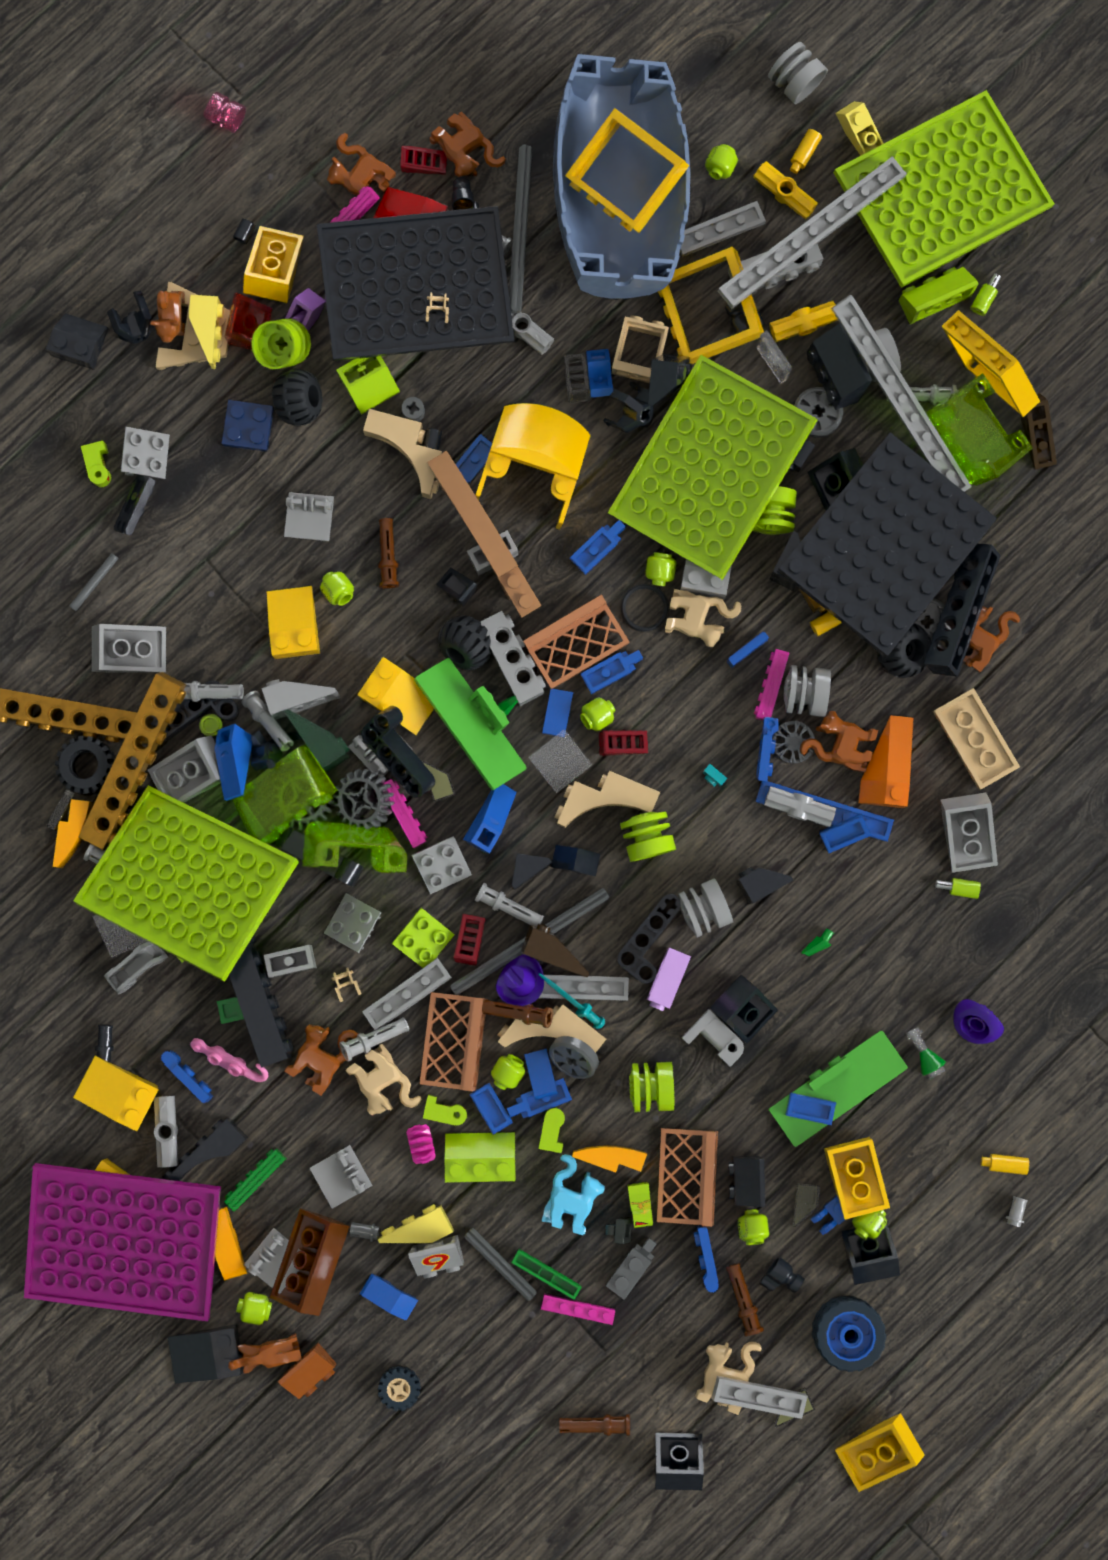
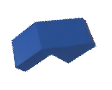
(599, 372)
(388, 1297)

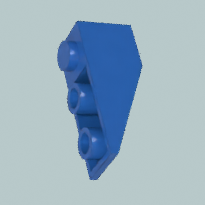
(233, 756)
(490, 819)

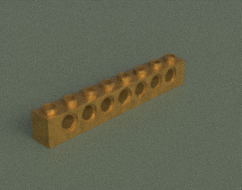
(71, 710)
(93, 829)

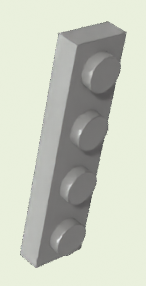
(722, 228)
(588, 988)
(406, 994)
(759, 1397)

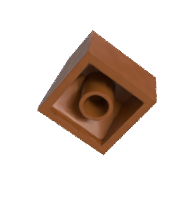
(305, 1373)

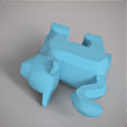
(571, 1202)

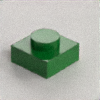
(229, 1010)

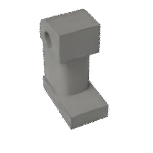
(134, 965)
(718, 1035)

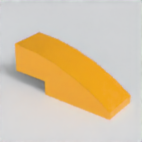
(68, 832)
(611, 1156)
(227, 1248)

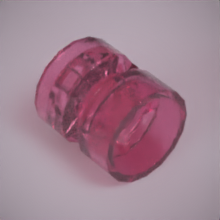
(222, 111)

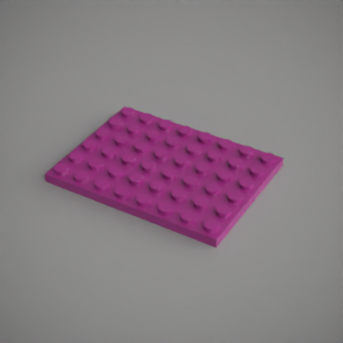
(121, 1242)

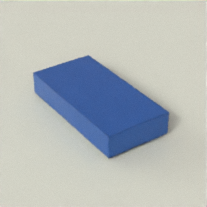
(746, 650)
(557, 712)
(845, 833)
(541, 1074)
(491, 1108)
(810, 1108)

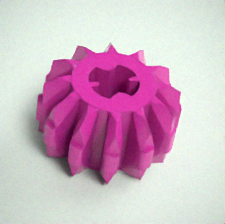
(421, 1144)

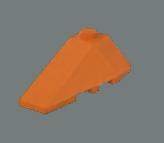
(889, 770)

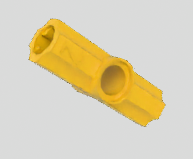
(774, 181)
(803, 321)

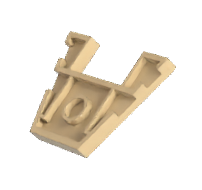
(191, 348)

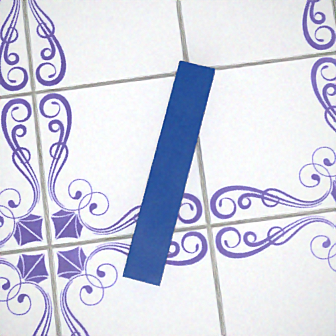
(878, 825)

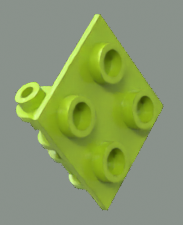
(423, 938)

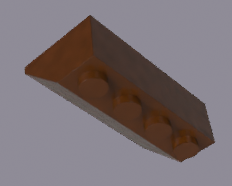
(320, 1247)

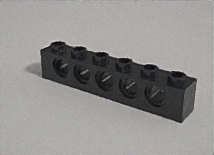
(962, 611)

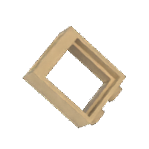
(637, 324)

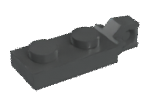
(631, 1268)

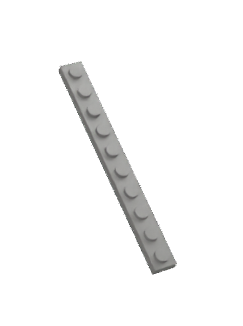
(811, 232)
(898, 391)

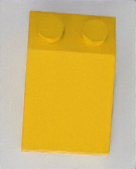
(272, 264)
(292, 622)
(394, 687)
(116, 1093)
(857, 1177)
(880, 1453)

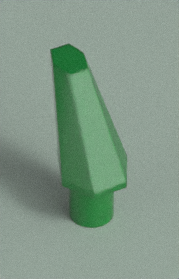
(508, 704)
(818, 943)

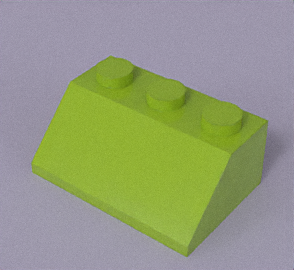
(937, 294)
(480, 1157)

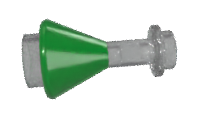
(930, 1062)

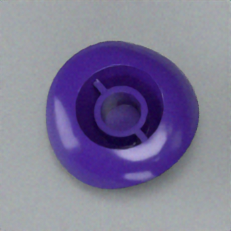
(520, 981)
(976, 1023)

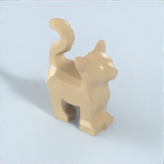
(695, 613)
(380, 1077)
(717, 1357)

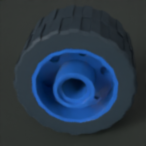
(862, 1346)

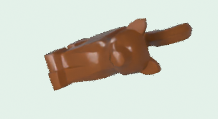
(462, 143)
(364, 172)
(169, 315)
(985, 643)
(845, 745)
(318, 1060)
(268, 1354)

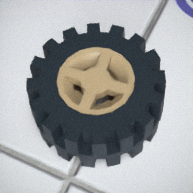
(394, 1395)

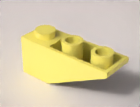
(859, 127)
(205, 318)
(423, 1229)

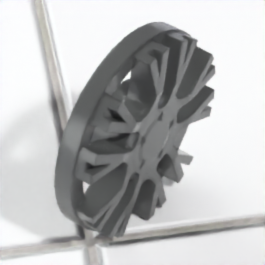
(792, 742)

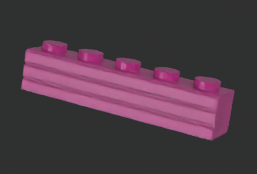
(358, 205)
(771, 684)
(405, 817)
(578, 1309)

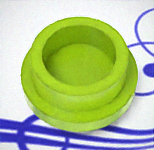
(210, 724)

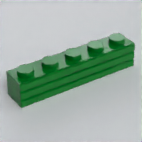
(254, 1179)
(546, 1274)

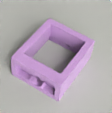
(668, 979)

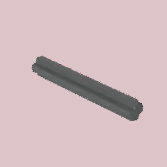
(500, 1264)

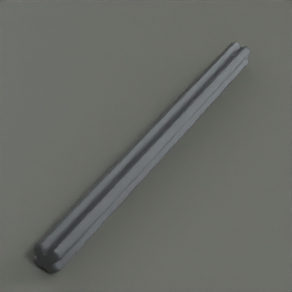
(520, 228)
(515, 950)

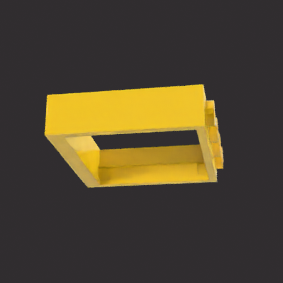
(595, 147)
(732, 256)
(975, 345)

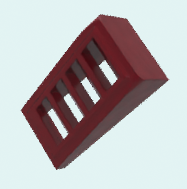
(424, 152)
(604, 745)
(467, 959)

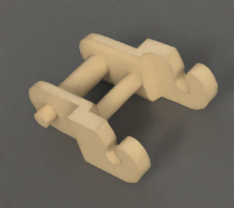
(437, 298)
(342, 975)

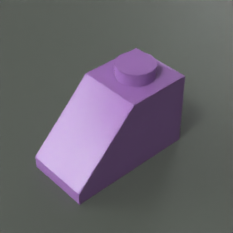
(306, 308)

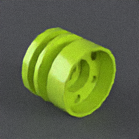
(270, 344)
(774, 517)
(648, 836)
(652, 1086)

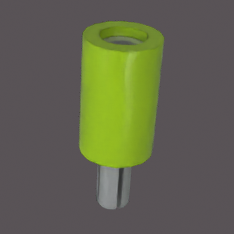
(985, 297)
(961, 887)

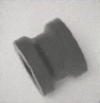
(413, 413)

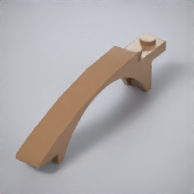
(485, 534)

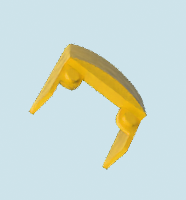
(542, 440)

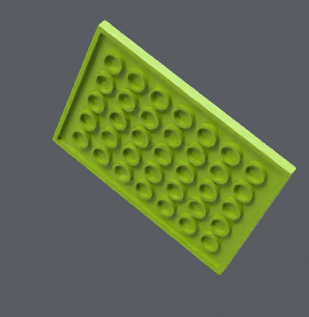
(959, 188)
(712, 466)
(186, 882)

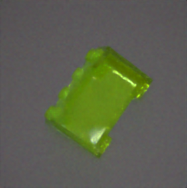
(975, 434)
(283, 795)
(386, 850)

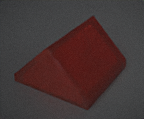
(244, 320)

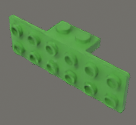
(473, 722)
(844, 1082)

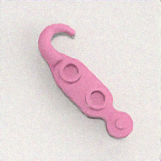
(235, 1065)

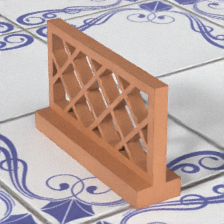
(567, 624)
(471, 1050)
(708, 1177)

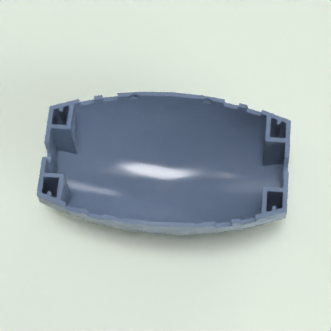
(626, 173)

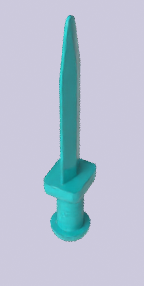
(584, 1010)

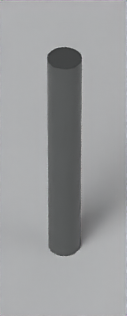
(93, 582)

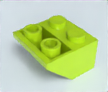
(368, 382)

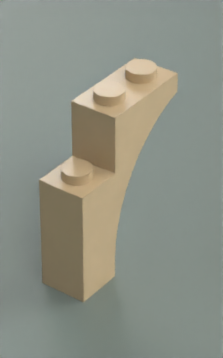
(405, 437)
(615, 792)
(563, 1024)

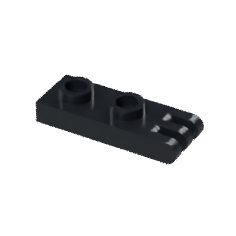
(134, 504)

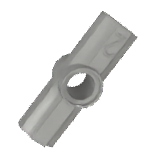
(533, 334)
(800, 806)
(166, 1147)

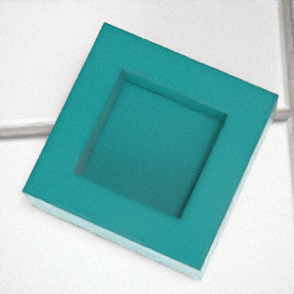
(713, 776)

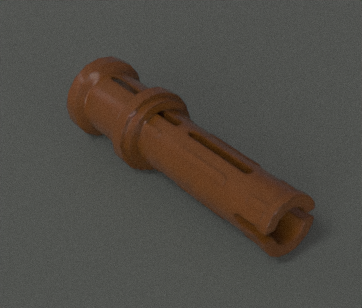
(388, 563)
(528, 1014)
(747, 1310)
(606, 1425)

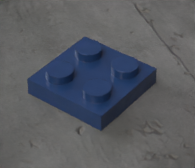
(247, 425)

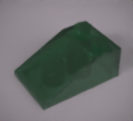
(323, 744)

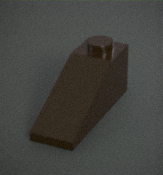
(1039, 434)
(546, 947)

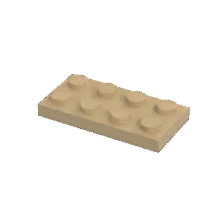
(976, 739)

